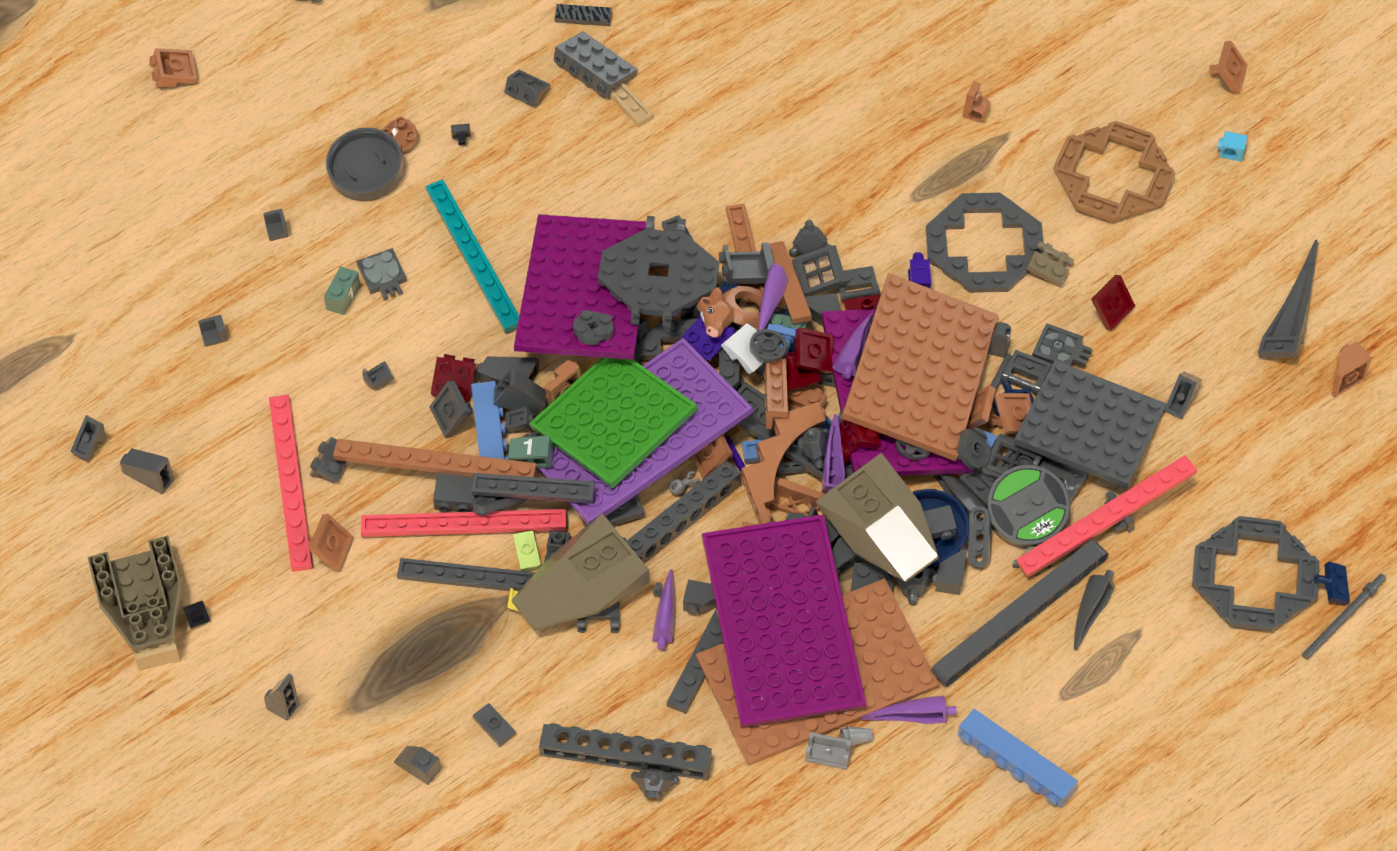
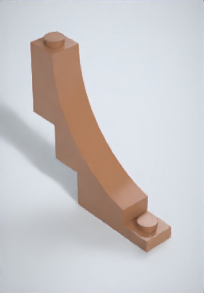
(760, 477)

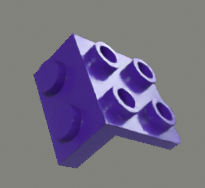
(703, 343)

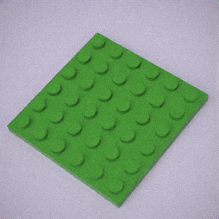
(613, 417)

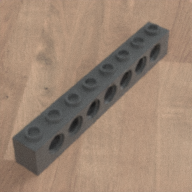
(685, 511)
(634, 759)

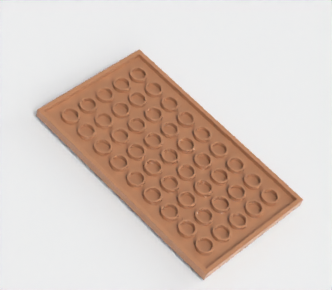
(920, 366)
(887, 661)

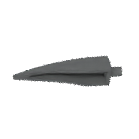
(959, 491)
(1095, 598)

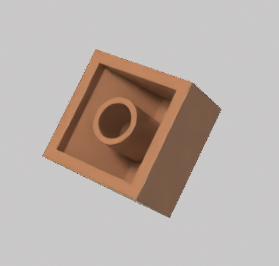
(1350, 368)

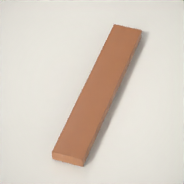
(741, 235)
(793, 294)

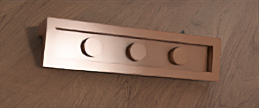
(775, 391)
(796, 493)

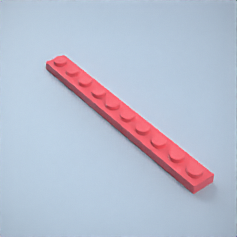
(290, 483)
(1106, 516)
(463, 523)

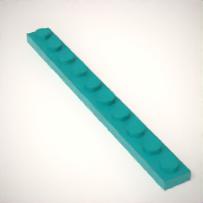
(473, 255)

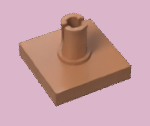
(1230, 67)
(981, 409)
(1012, 410)
(712, 456)
(330, 542)

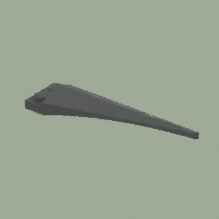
(1288, 328)

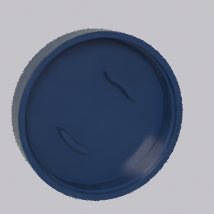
(935, 499)

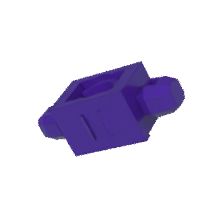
(919, 270)

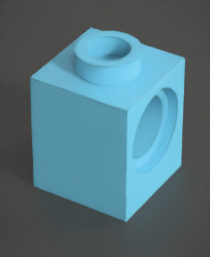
(1232, 146)

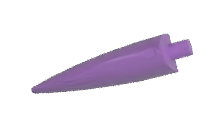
(772, 293)
(851, 352)
(833, 462)
(665, 614)
(922, 710)

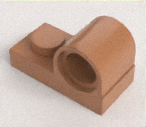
(975, 105)

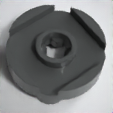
(587, 319)
(970, 440)

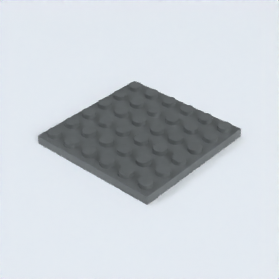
(1090, 424)

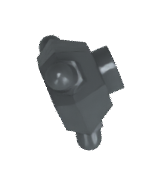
(808, 240)
(814, 445)
(916, 585)
(654, 782)

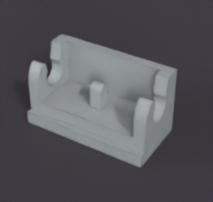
(828, 751)

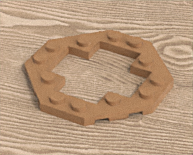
(1132, 202)

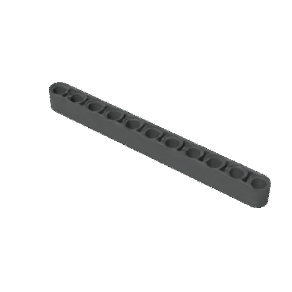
(1019, 613)

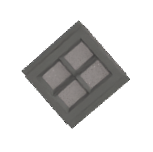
(819, 270)

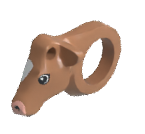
(721, 310)

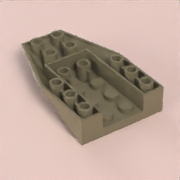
(881, 520)
(582, 577)
(140, 593)

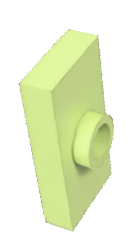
(527, 551)

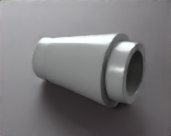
(856, 734)

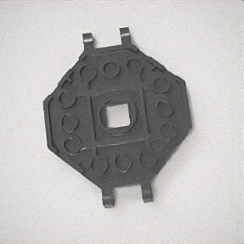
(627, 265)

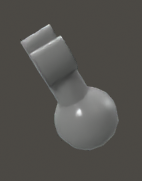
(678, 486)

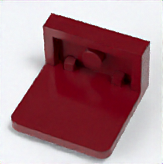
(454, 370)
(856, 436)

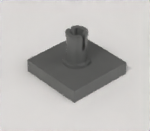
(450, 409)

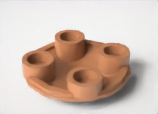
(403, 132)

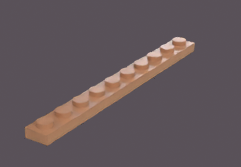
(428, 460)

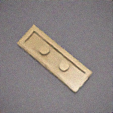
(631, 105)

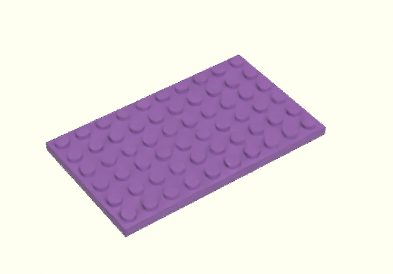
(717, 412)

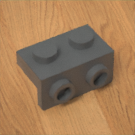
(325, 464)

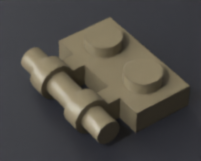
(1047, 268)

